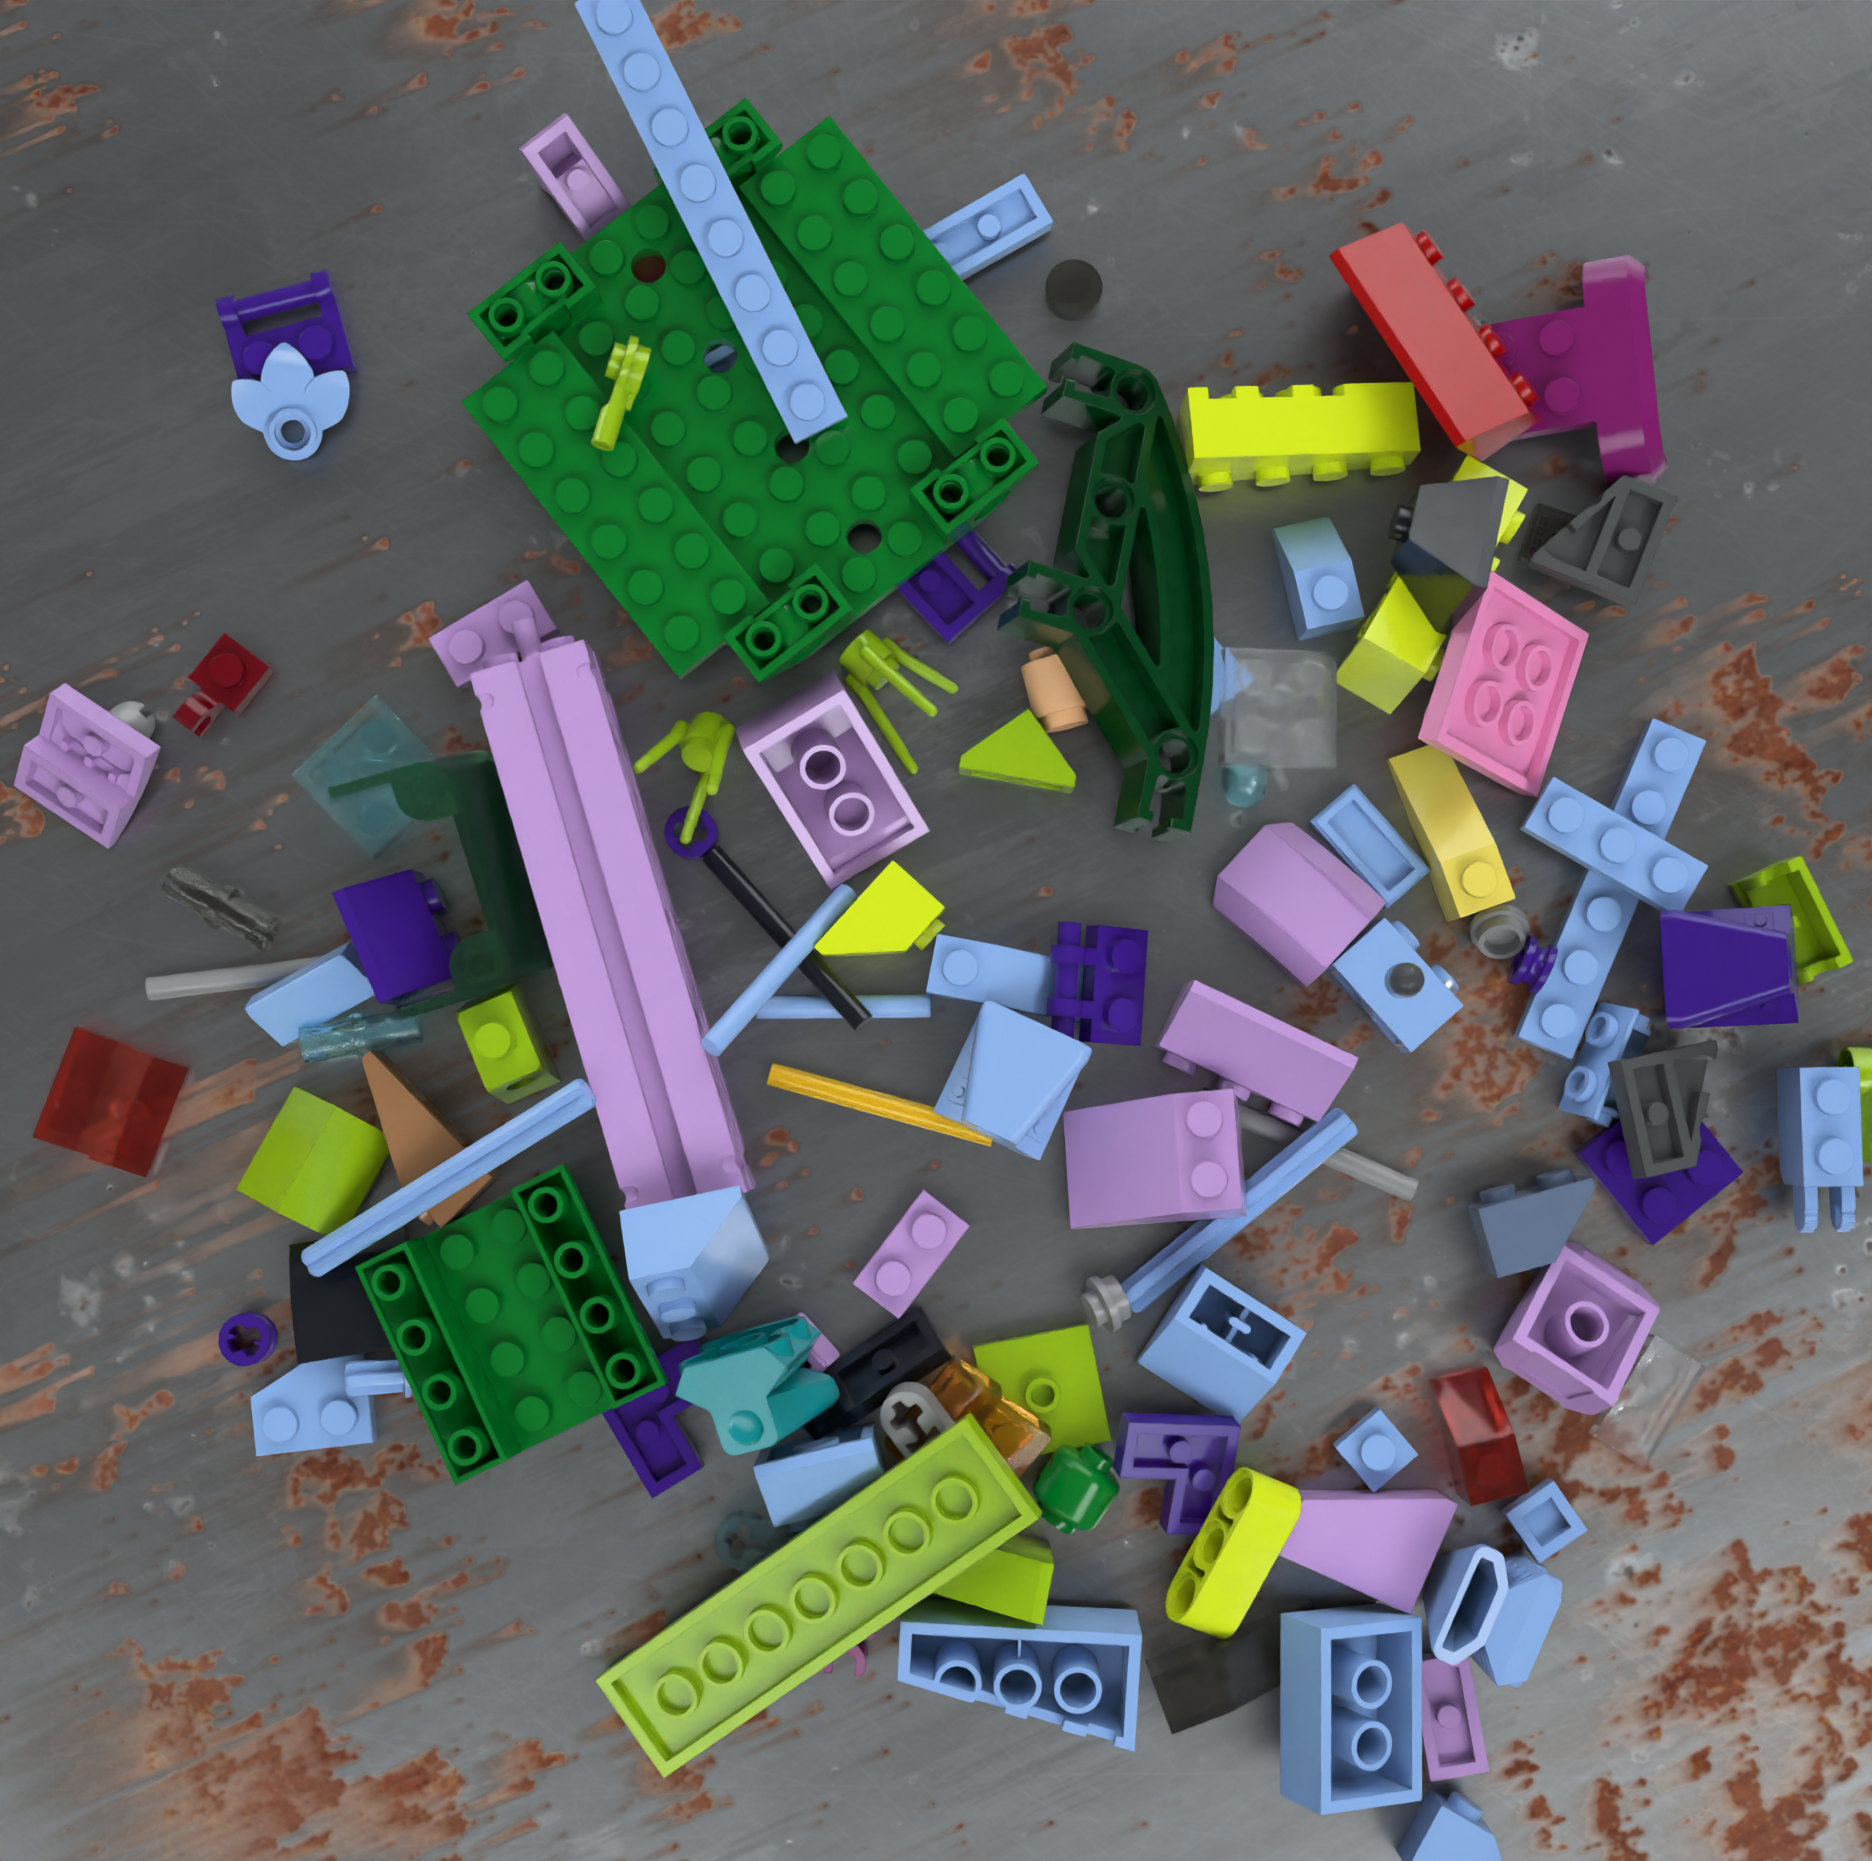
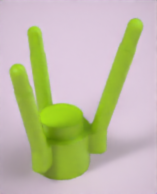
(874, 663)
(703, 749)

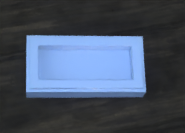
(1369, 845)

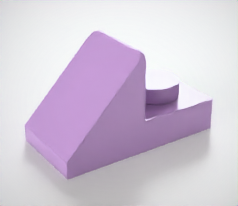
(574, 177)

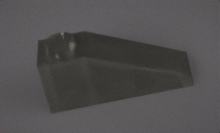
(1219, 1674)

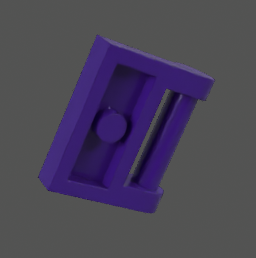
(320, 339)
(946, 595)

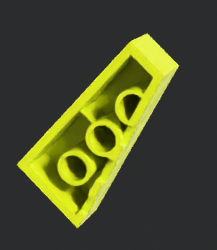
(1297, 433)

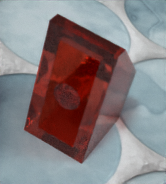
(1478, 1437)

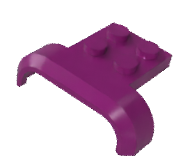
(1596, 369)

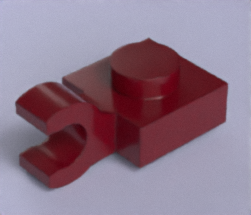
(227, 678)

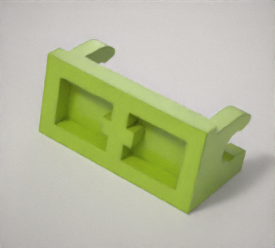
(1816, 935)

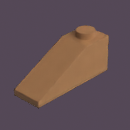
(419, 1135)

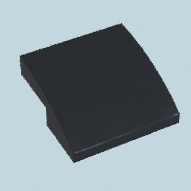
(333, 1311)

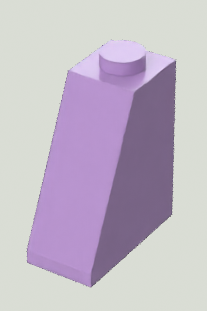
(1371, 1539)

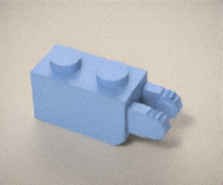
(1820, 1141)

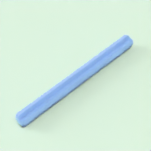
(449, 1177)

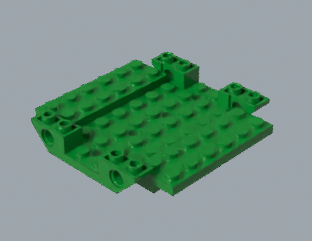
(693, 506)

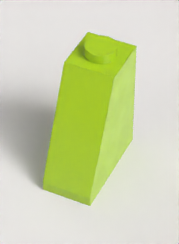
(1008, 1580)

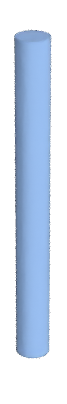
(778, 971)

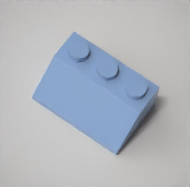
(692, 1259)

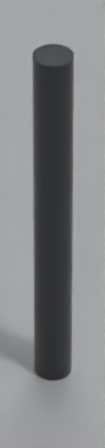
(781, 932)

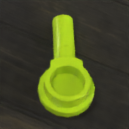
(627, 368)

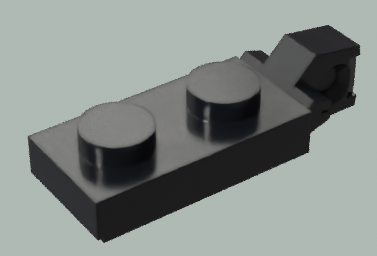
(868, 1373)

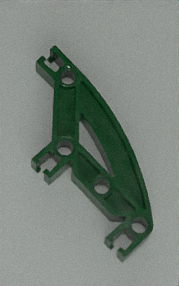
(1146, 684)

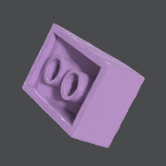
(831, 780)
(1155, 1160)

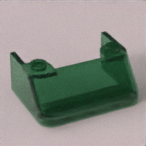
(472, 793)

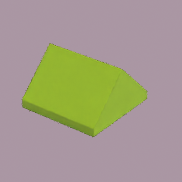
(316, 1163)

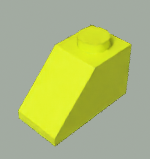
(885, 919)

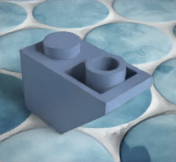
(1529, 1225)

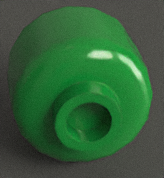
(1076, 1488)

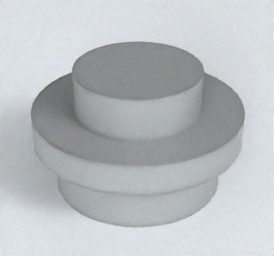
(1500, 931)
(1105, 1302)

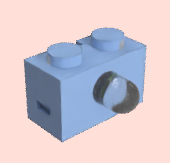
(1396, 984)

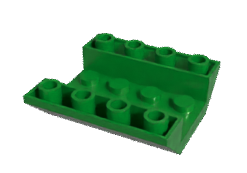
(511, 1324)

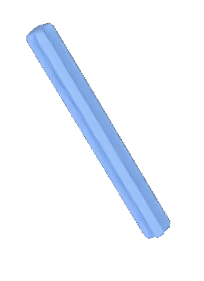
(1261, 1190)

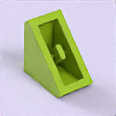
(1021, 756)

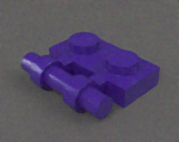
(1111, 983)

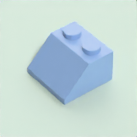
(813, 1476)

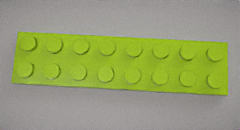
(819, 1595)

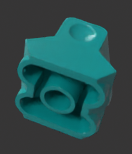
(757, 1384)

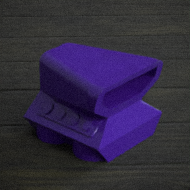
(1729, 967)

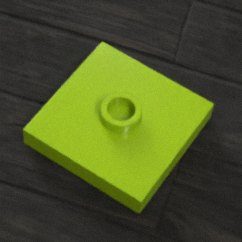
(1052, 1379)

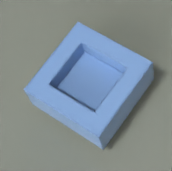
(1375, 1449)
(1543, 1520)

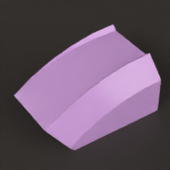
(1294, 901)
(1578, 1330)

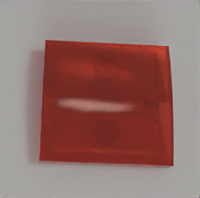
(110, 1101)

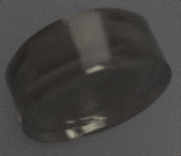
(1073, 290)

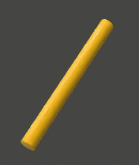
(868, 1101)

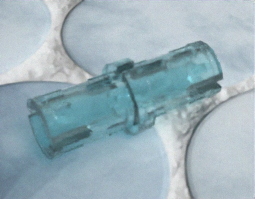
(358, 1036)

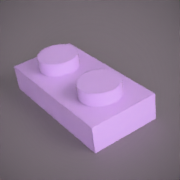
(490, 632)
(911, 1254)
(1450, 1721)

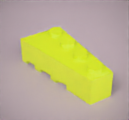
(1397, 639)

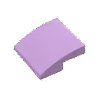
(86, 765)

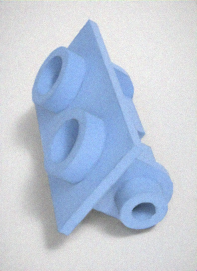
(1610, 1035)

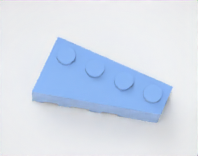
(1068, 1671)

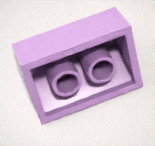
(1253, 1053)

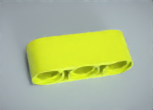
(1233, 1553)

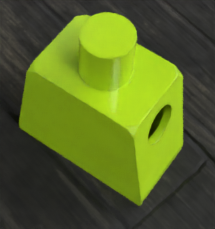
(507, 1044)

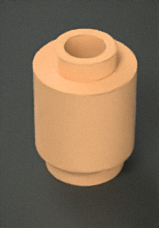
(1052, 692)

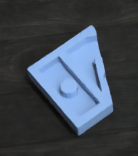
(312, 1410)

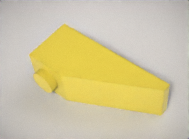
(1450, 833)

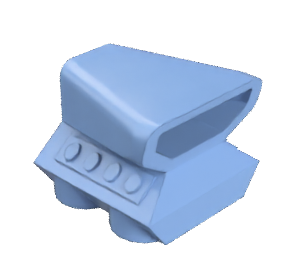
(1012, 1079)
(1490, 1610)

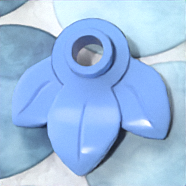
(291, 393)

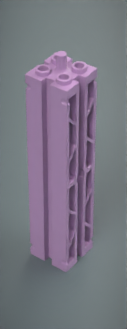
(609, 920)

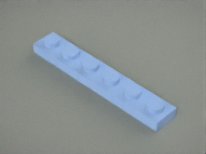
(1601, 909)

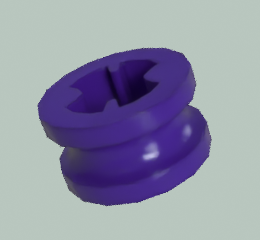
(699, 848)
(1532, 965)
(248, 1320)

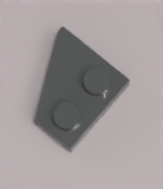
(1610, 541)
(1662, 1106)

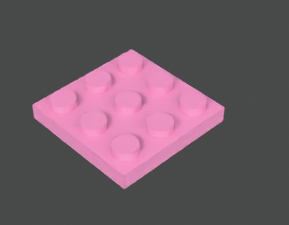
(1504, 687)

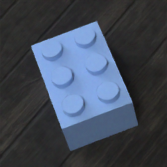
(1350, 1708)

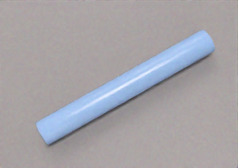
(819, 1007)

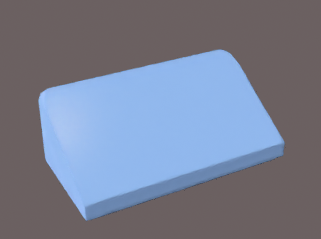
(311, 995)

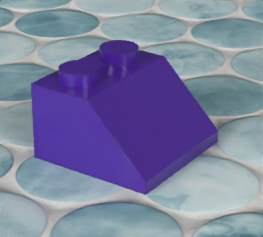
(399, 935)

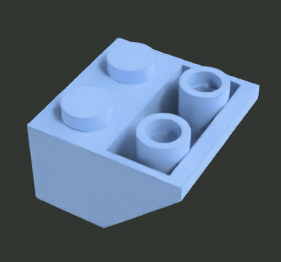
(1221, 1345)

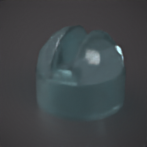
(1245, 784)

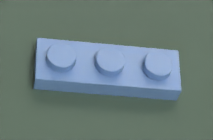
(1613, 847)

